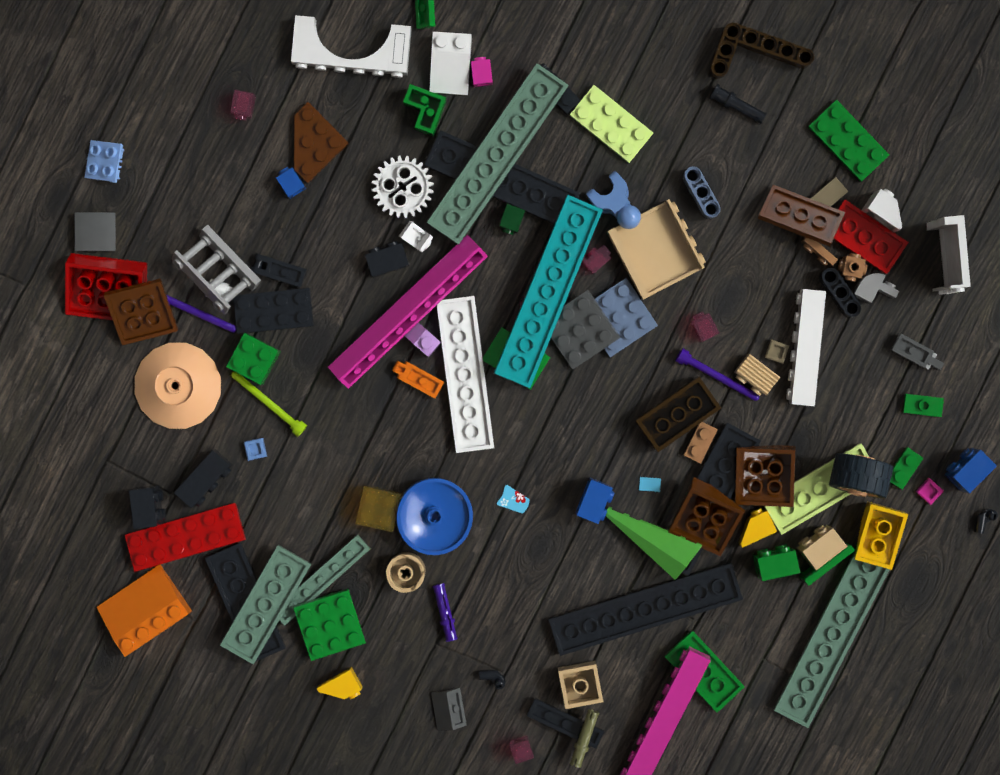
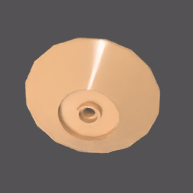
(197, 385)

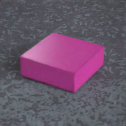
(929, 491)

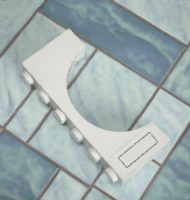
(389, 59)

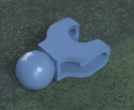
(617, 203)

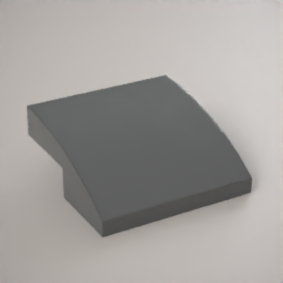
(94, 231)

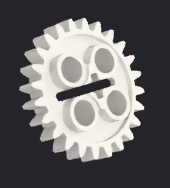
(413, 201)

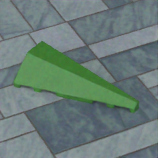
(664, 548)

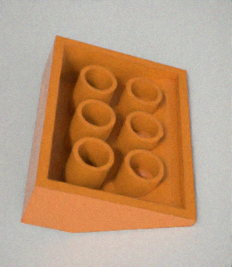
(143, 610)

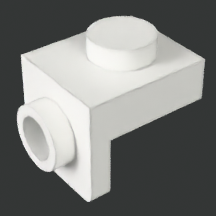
(416, 236)

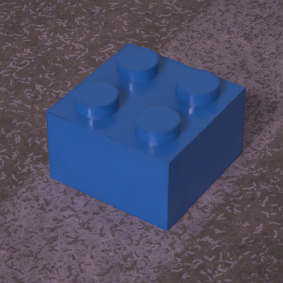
(970, 469)
(594, 501)

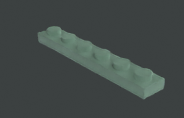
(326, 575)

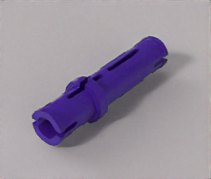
(445, 612)

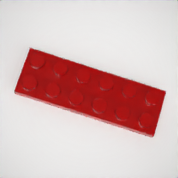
(185, 537)

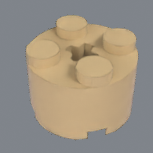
(416, 569)

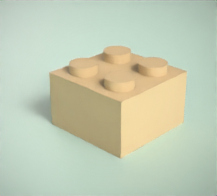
(821, 546)
(580, 684)

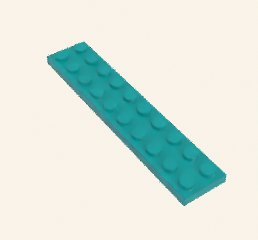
(548, 291)

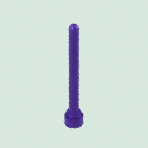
(201, 314)
(686, 358)

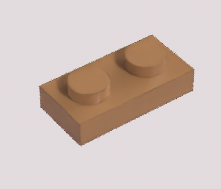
(824, 255)
(700, 442)

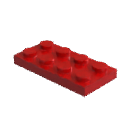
(869, 238)

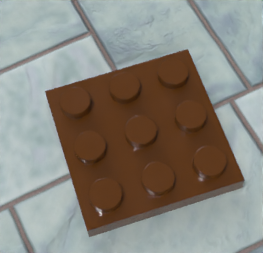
(141, 311)

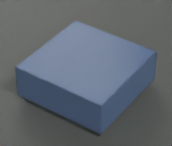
(255, 449)

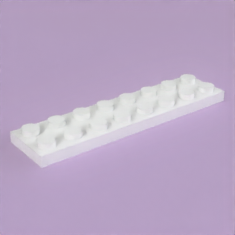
(465, 374)

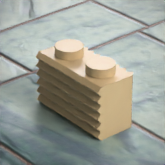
(756, 375)

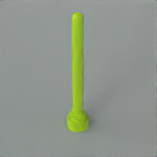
(296, 425)

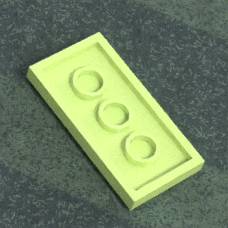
(611, 124)

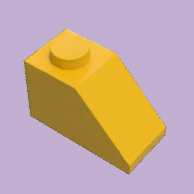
(757, 527)
(342, 685)

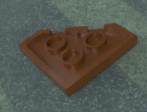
(314, 142)

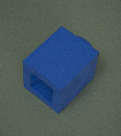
(290, 182)

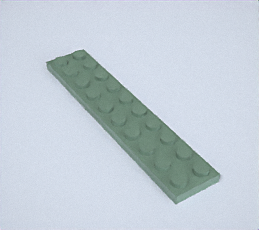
(497, 153)
(830, 641)

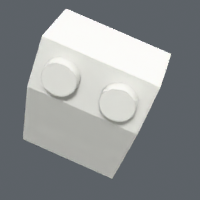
(450, 63)

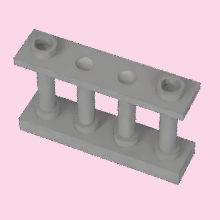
(221, 252)

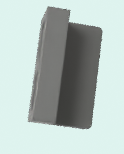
(449, 709)

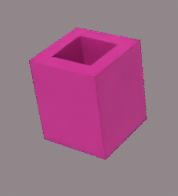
(481, 72)

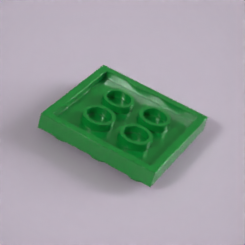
(329, 624)

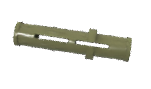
(581, 746)

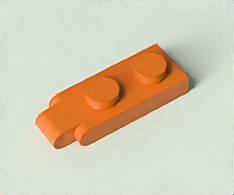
(418, 378)

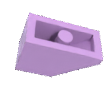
(423, 339)

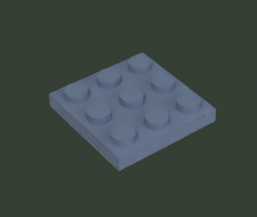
(626, 315)

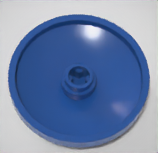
(434, 516)

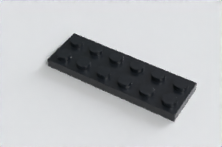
(235, 582)

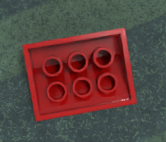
(92, 276)

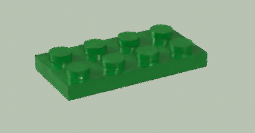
(848, 140)
(718, 682)

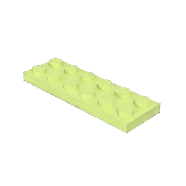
(811, 496)

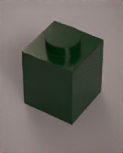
(511, 219)

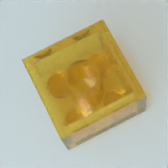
(378, 508)

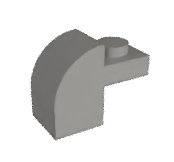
(871, 284)

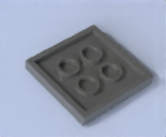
(583, 330)

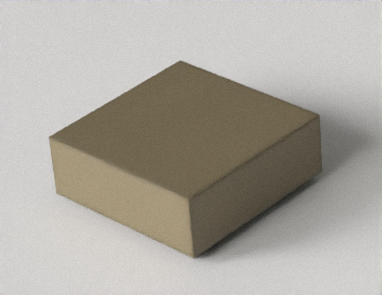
(777, 351)

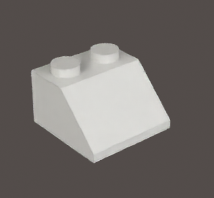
(884, 209)

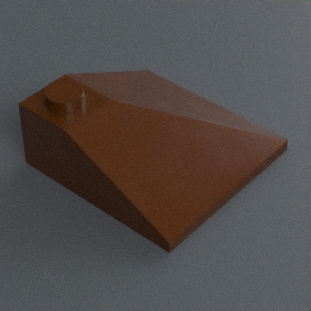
(765, 475)
(706, 517)

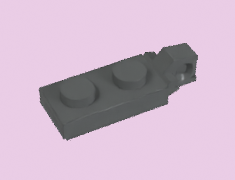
(916, 352)

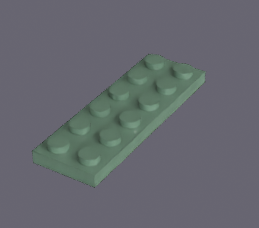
(265, 604)

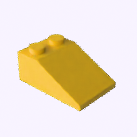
(880, 535)

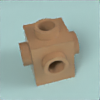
(845, 267)

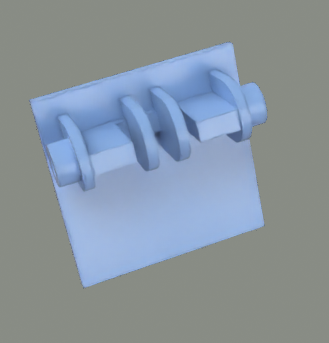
(104, 161)

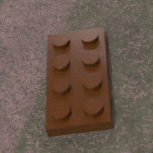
(801, 215)

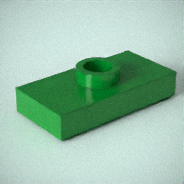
(923, 405)

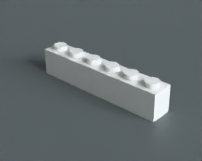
(806, 348)

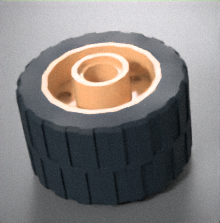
(861, 475)

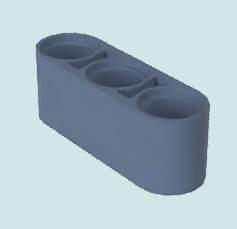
(700, 182)

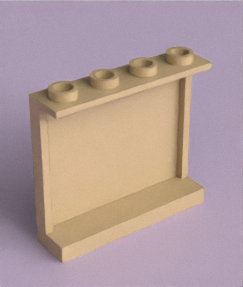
(657, 250)

